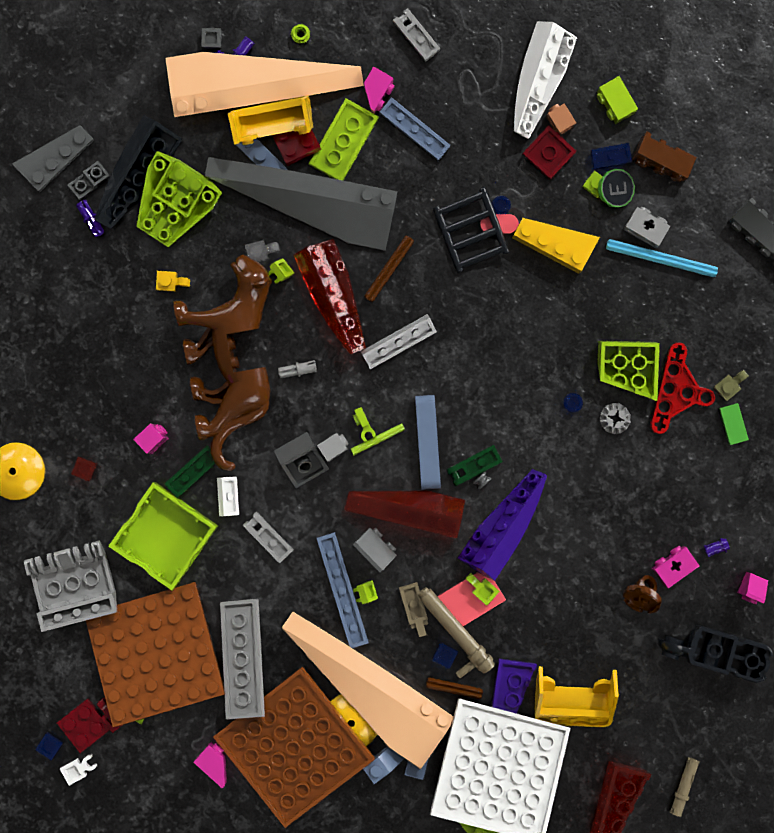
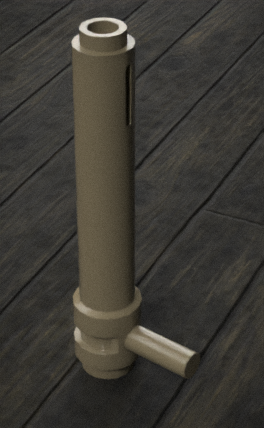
(475, 652)

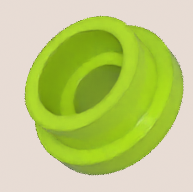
(300, 28)

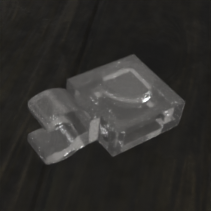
(259, 251)

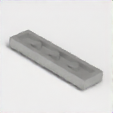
(398, 341)

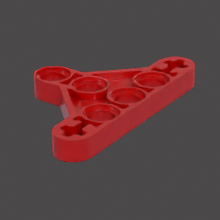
(681, 380)

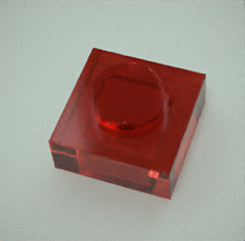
(84, 468)

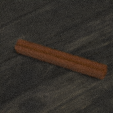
(389, 268)

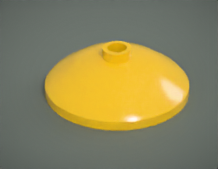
(28, 467)
(348, 712)

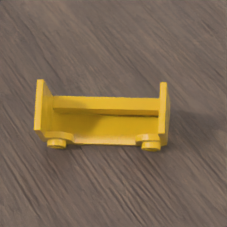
(271, 119)
(576, 704)

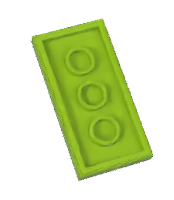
(344, 140)

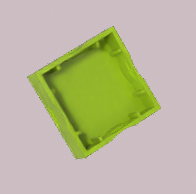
(163, 536)

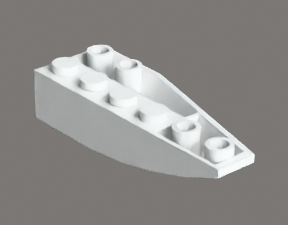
(541, 74)

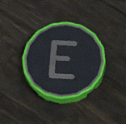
(616, 188)

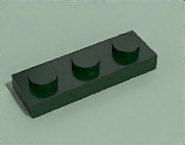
(191, 472)

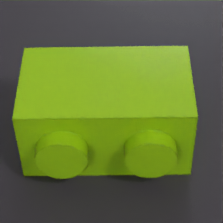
(616, 100)

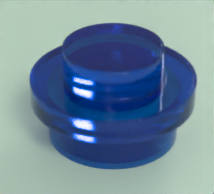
(501, 205)
(573, 402)

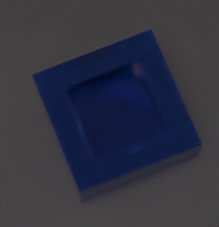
(445, 655)
(49, 746)

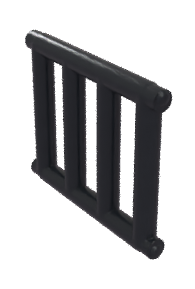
(446, 229)

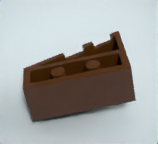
(663, 158)

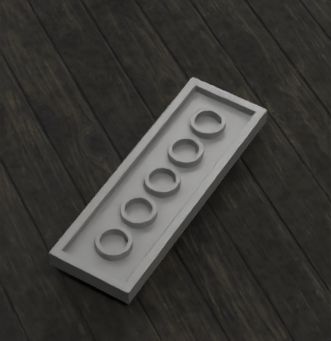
(242, 659)

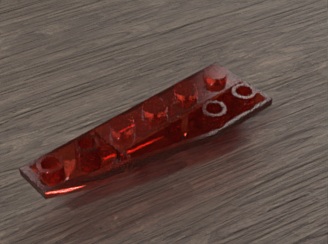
(332, 291)
(410, 508)

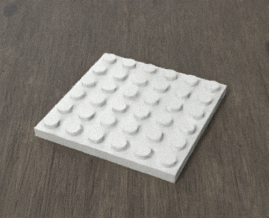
(499, 770)

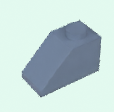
(383, 764)

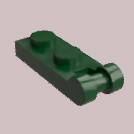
(475, 465)

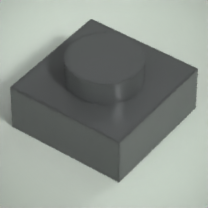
(211, 38)

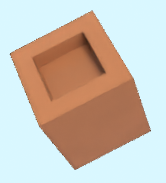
(560, 118)

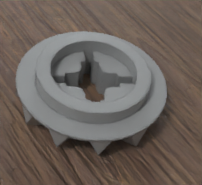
(607, 423)

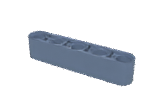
(428, 442)

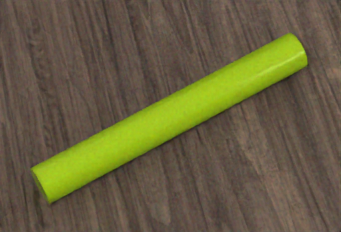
(379, 438)

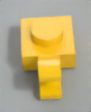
(168, 281)

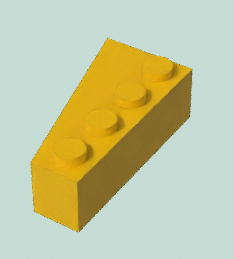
(557, 243)

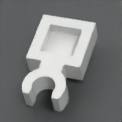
(76, 770)

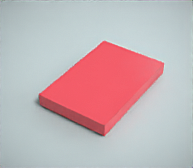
(465, 604)

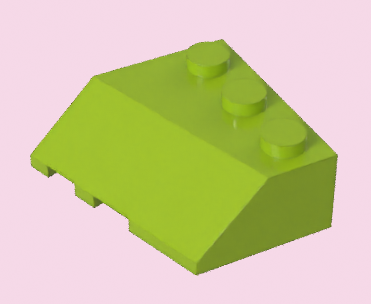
(630, 366)

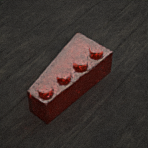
(618, 795)

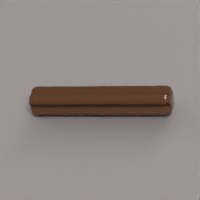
(454, 688)

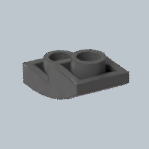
(88, 181)

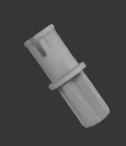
(297, 369)

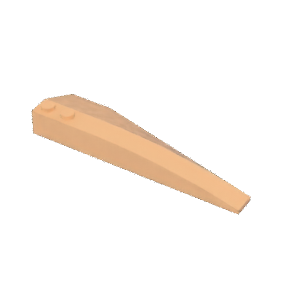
(226, 81)
(393, 709)

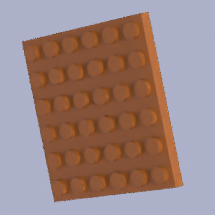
(155, 655)
(295, 750)

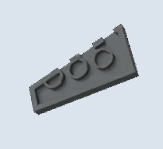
(51, 159)

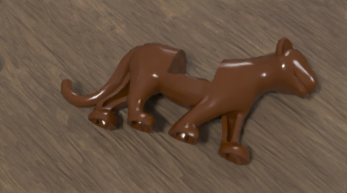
(245, 393)

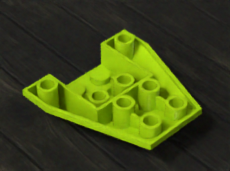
(174, 199)

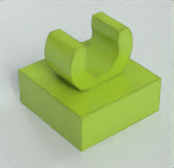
(281, 270)
(367, 592)

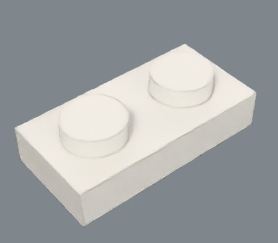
(228, 496)

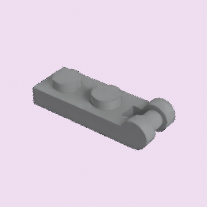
(416, 35)
(268, 537)

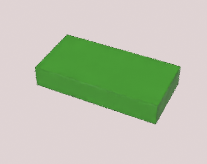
(733, 424)

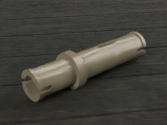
(681, 795)

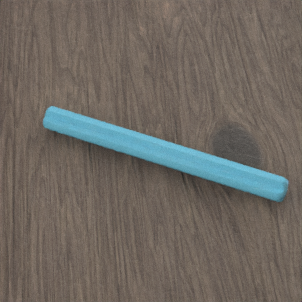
(661, 258)

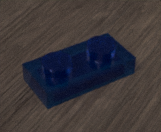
(611, 156)

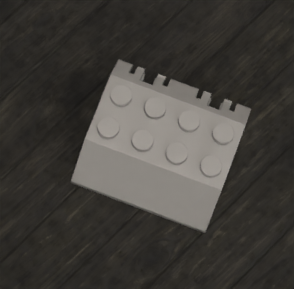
(72, 586)

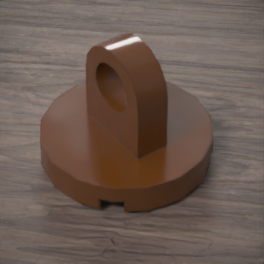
(642, 597)

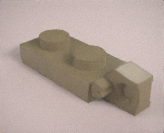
(414, 607)

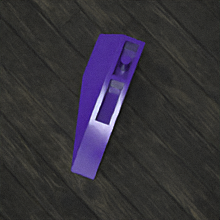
(504, 528)

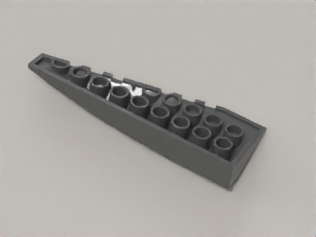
(338, 207)

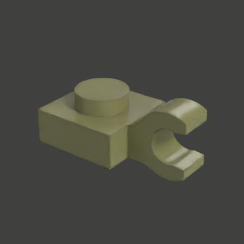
(729, 386)

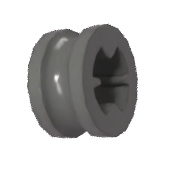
(481, 480)

